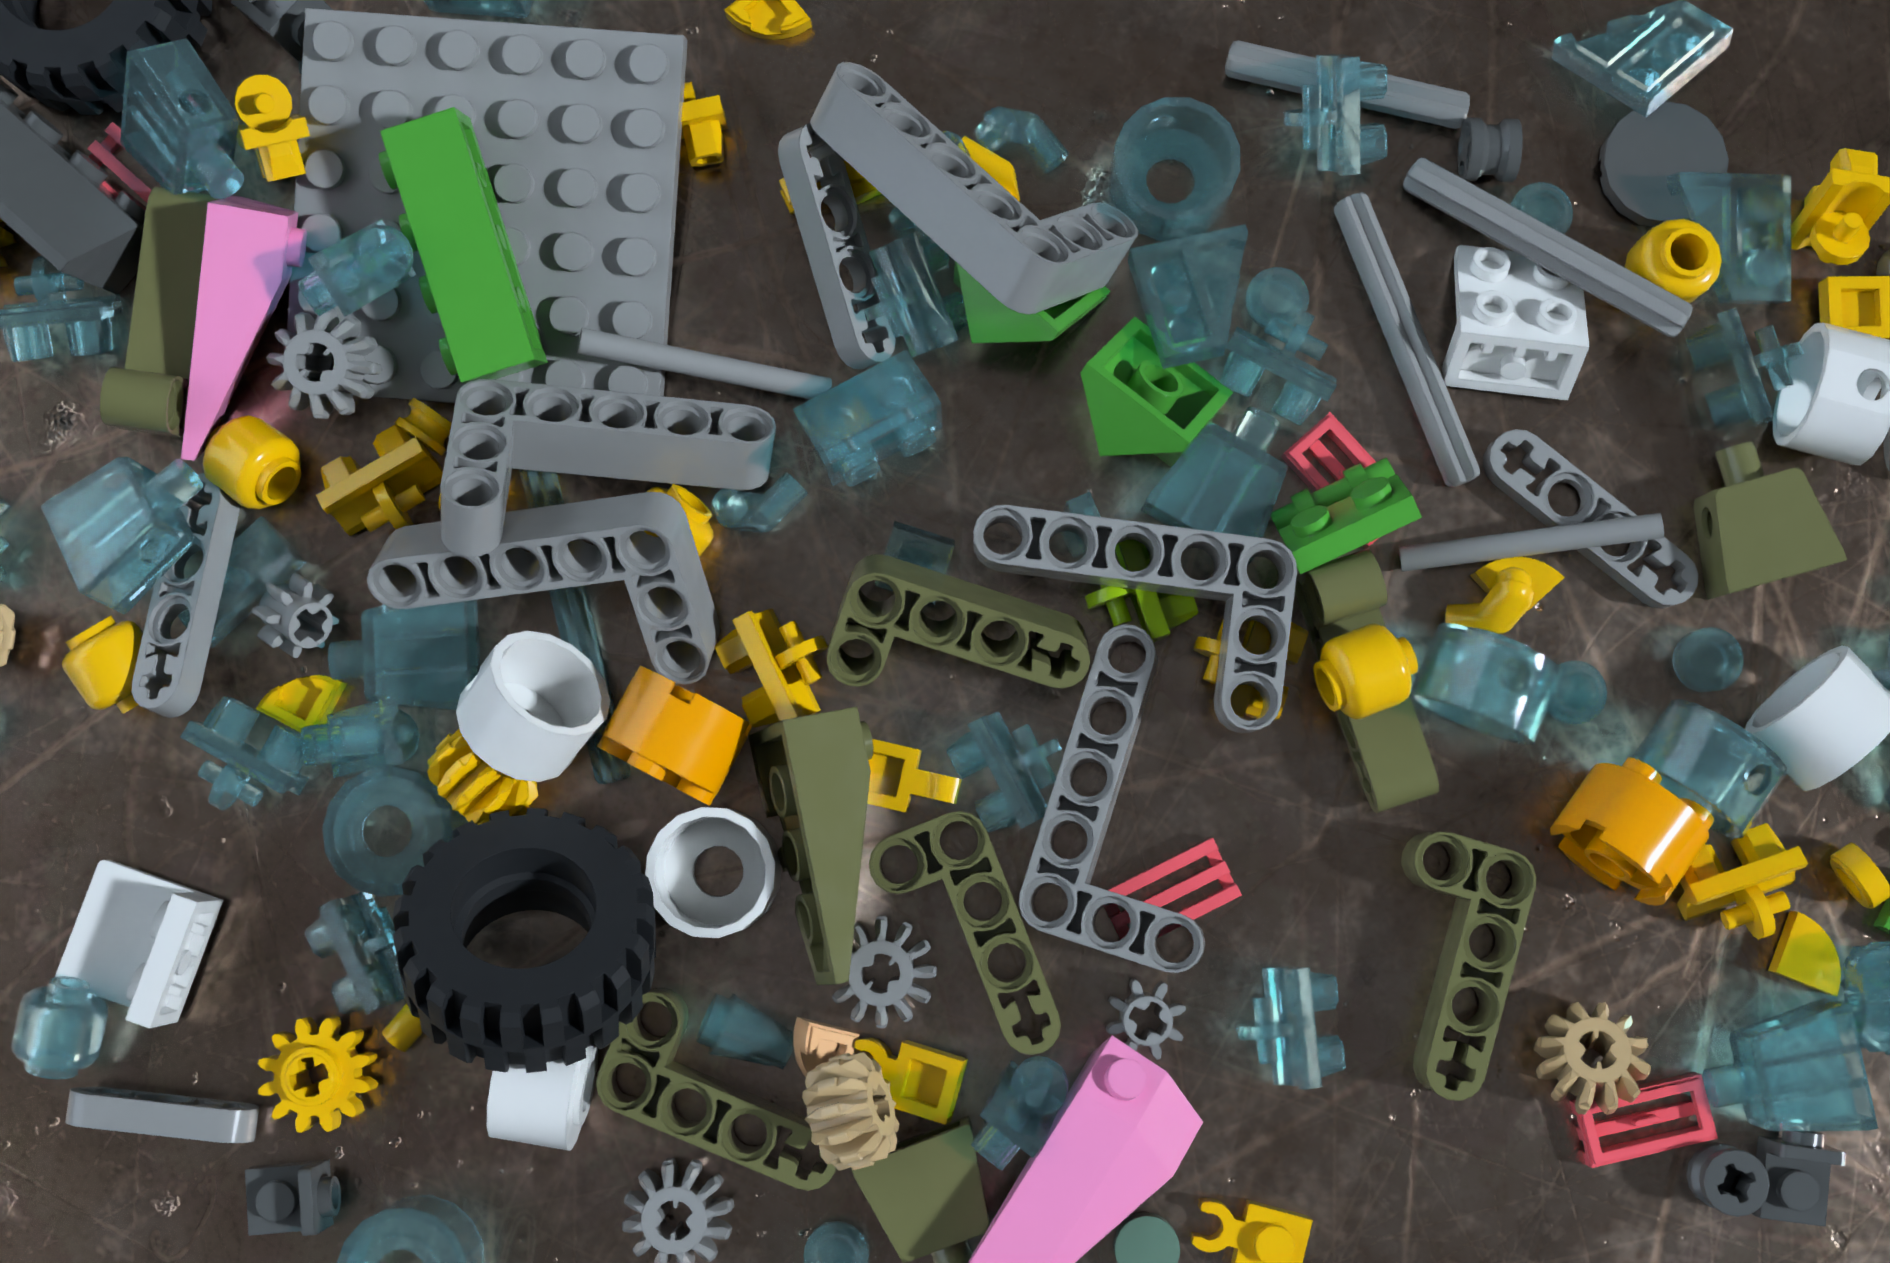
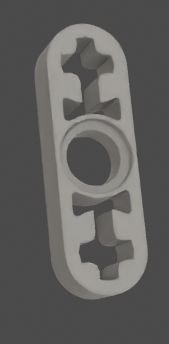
(162, 1114)

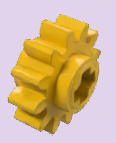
(326, 1096)

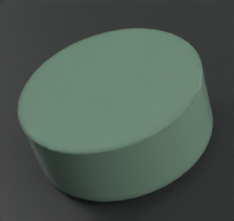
(1146, 1239)

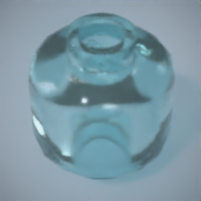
(59, 1028)

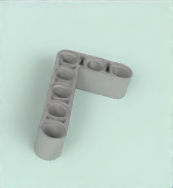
(963, 208)
(587, 434)
(421, 572)
(1165, 575)
(1094, 815)

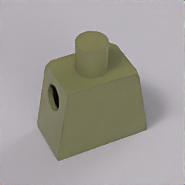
(1760, 526)
(929, 1194)

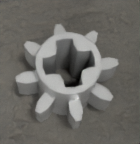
(295, 615)
(1141, 1000)

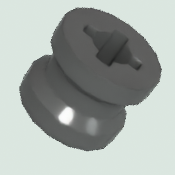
(1490, 149)
(1714, 1171)

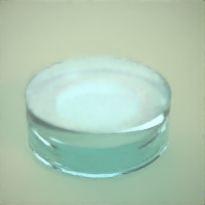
(1708, 660)

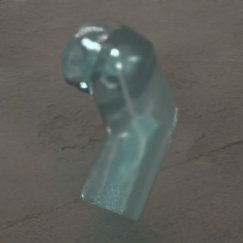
(1021, 128)
(758, 511)

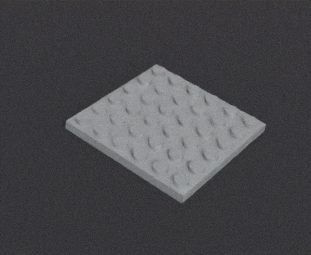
(578, 156)

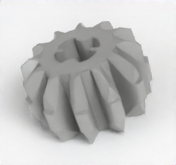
(330, 387)
(898, 985)
(654, 1208)

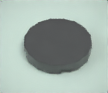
(1647, 150)

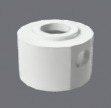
(1834, 394)
(532, 706)
(1824, 718)
(672, 869)
(543, 1105)

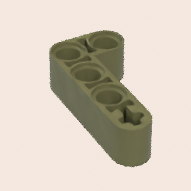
(154, 384)
(960, 634)
(1389, 744)
(980, 934)
(1458, 965)
(722, 1100)

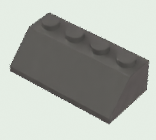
(61, 202)

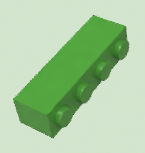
(461, 246)

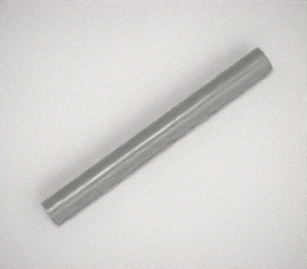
(701, 364)
(1532, 542)

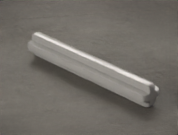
(1403, 96)

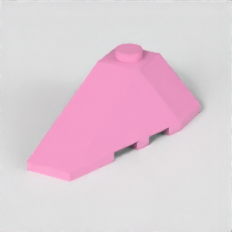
(242, 278)
(1102, 1159)

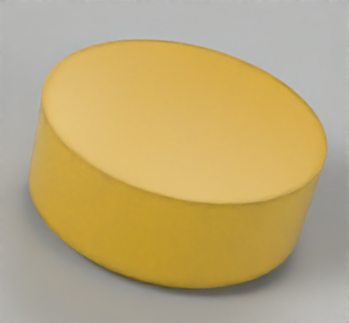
(1860, 875)

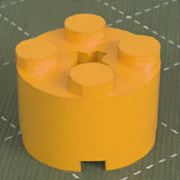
(675, 735)
(1632, 830)

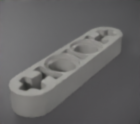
(830, 248)
(1595, 505)
(213, 523)

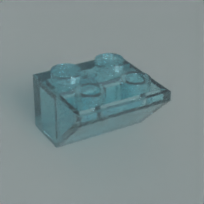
(871, 419)

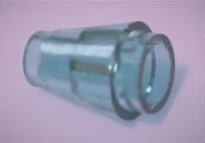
(744, 1033)

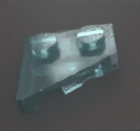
(1646, 55)
(1752, 227)
(1189, 292)

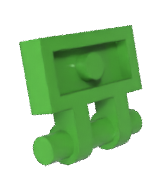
(1344, 514)

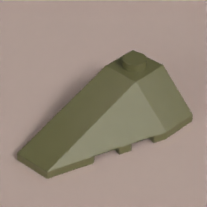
(818, 784)

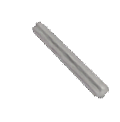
(1548, 247)
(1406, 340)

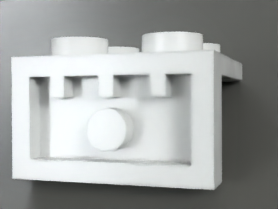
(1514, 326)
(139, 941)

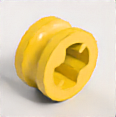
(426, 425)

